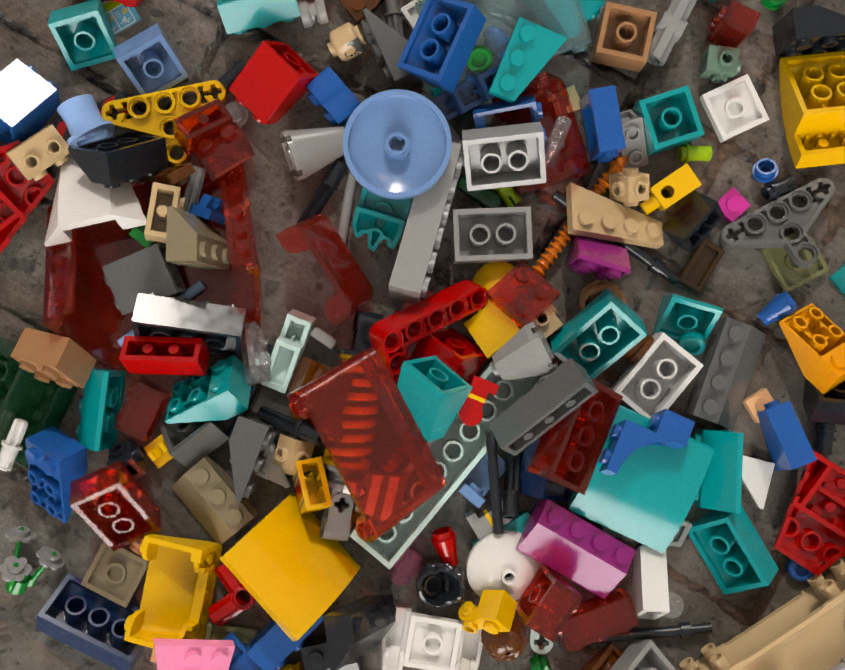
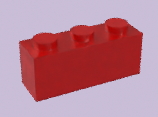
(165, 355)

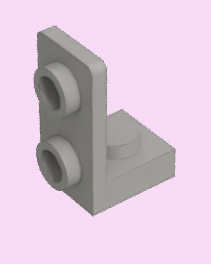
(634, 139)

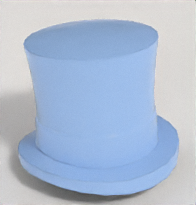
(84, 120)

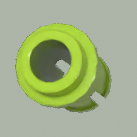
(694, 153)
(505, 192)

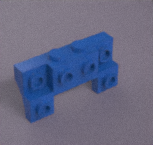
(266, 649)

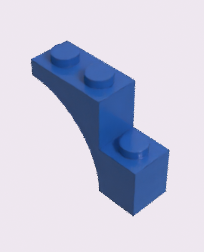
(665, 430)

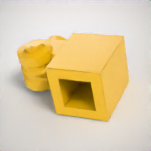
(493, 613)

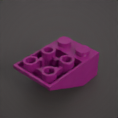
(597, 258)

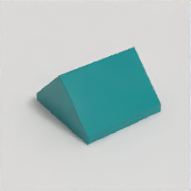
(683, 314)

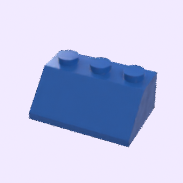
(442, 42)

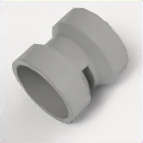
(313, 13)

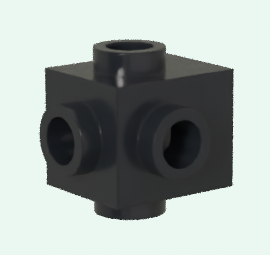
(131, 455)

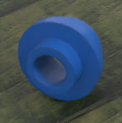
(765, 170)

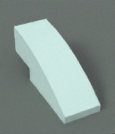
(289, 349)

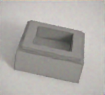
(324, 338)

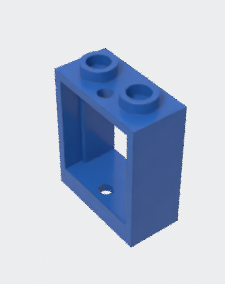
(535, 109)
(602, 124)

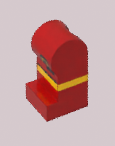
(471, 410)

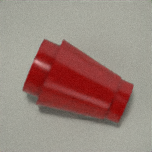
(445, 545)

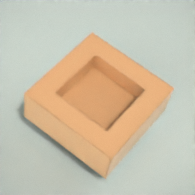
(756, 402)

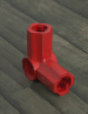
(233, 602)

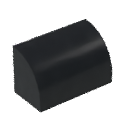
(693, 221)

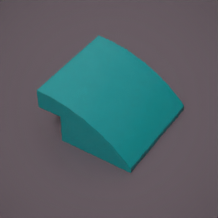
(649, 491)

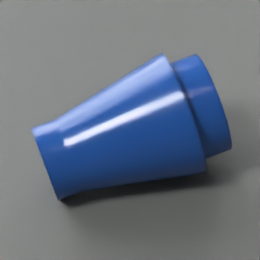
(777, 308)

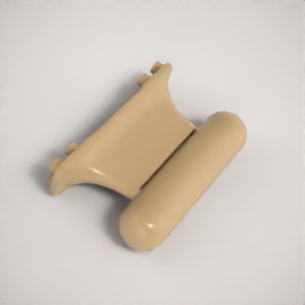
(796, 636)

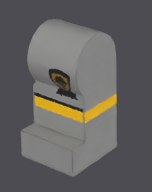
(482, 523)

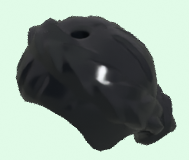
(444, 584)

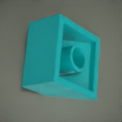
(83, 34)

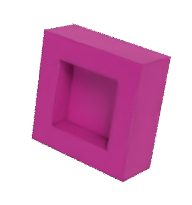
(732, 205)

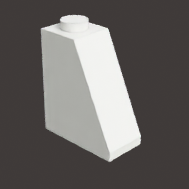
(650, 583)

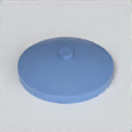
(397, 144)

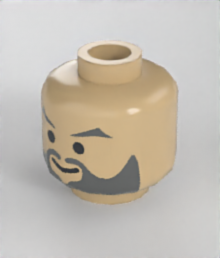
(346, 42)

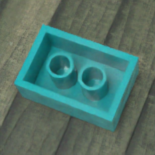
(599, 334)

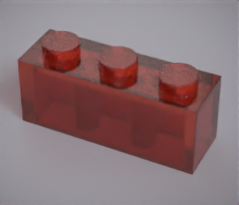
(598, 620)

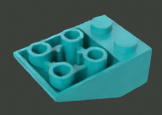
(212, 396)

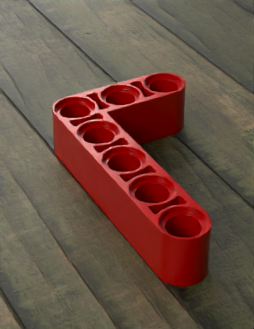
(421, 319)

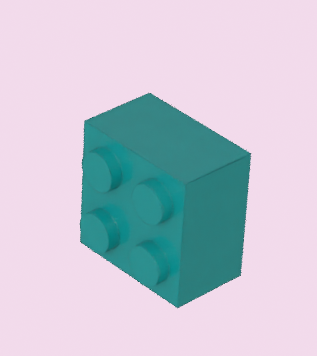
(669, 120)

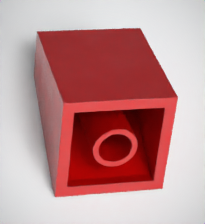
(272, 81)
(453, 350)

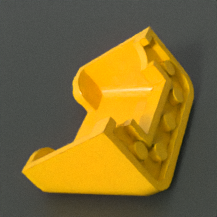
(176, 589)

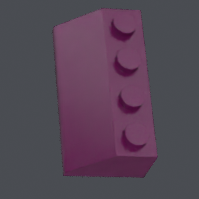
(575, 548)

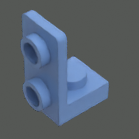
(477, 481)

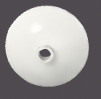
(496, 557)

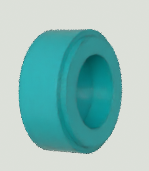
(692, 342)

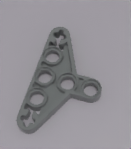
(772, 230)

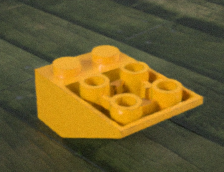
(816, 346)

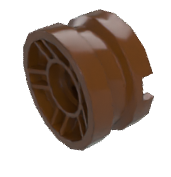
(639, 350)

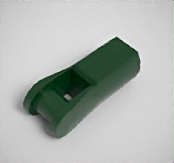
(484, 198)

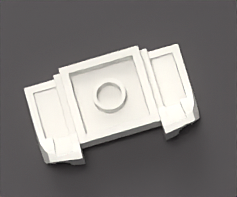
(429, 643)

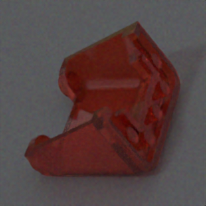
(554, 99)
(336, 261)

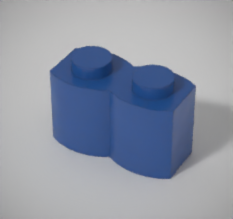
(332, 96)

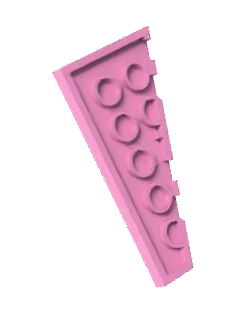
(193, 654)

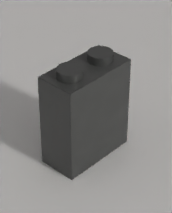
(142, 273)

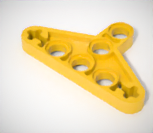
(154, 118)

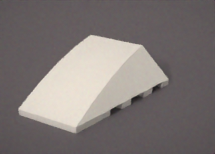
(87, 203)

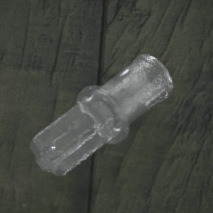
(556, 140)

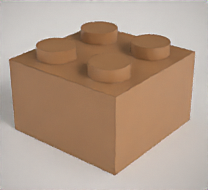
(623, 37)
(53, 358)

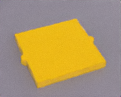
(491, 329)

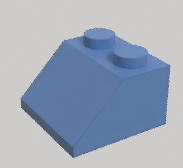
(150, 61)

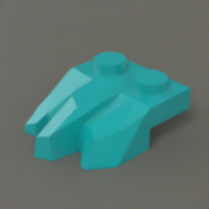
(380, 218)

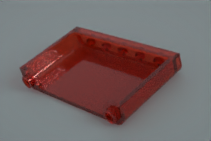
(370, 440)

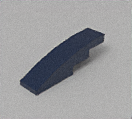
(466, 94)

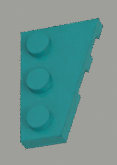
(523, 58)

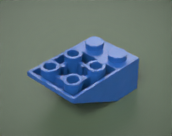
(52, 466)

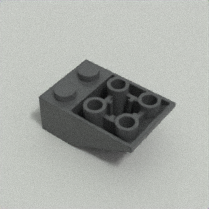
(387, 49)
(247, 449)

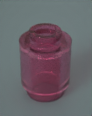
(406, 567)

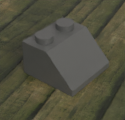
(192, 440)

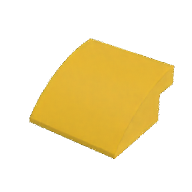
(814, 108)
(291, 567)

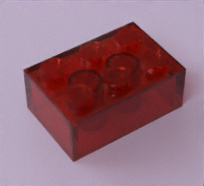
(115, 505)

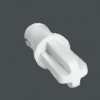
(12, 444)

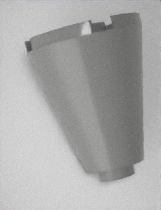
(312, 149)

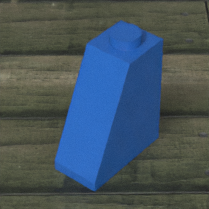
(785, 436)

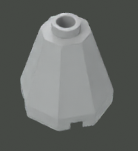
(524, 355)

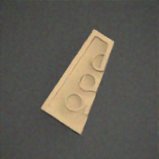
(607, 220)

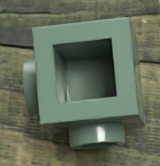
(720, 63)

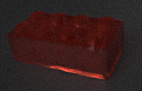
(573, 446)

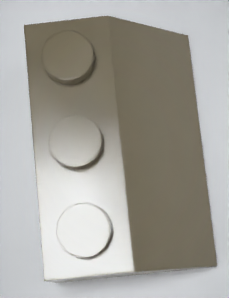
(194, 242)
(211, 499)

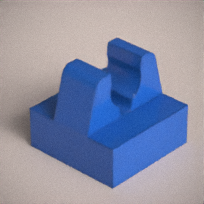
(209, 208)

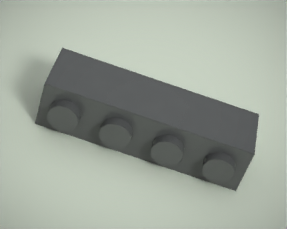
(542, 407)

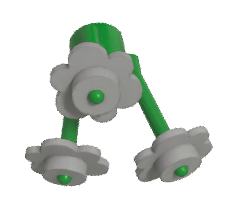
(17, 571)

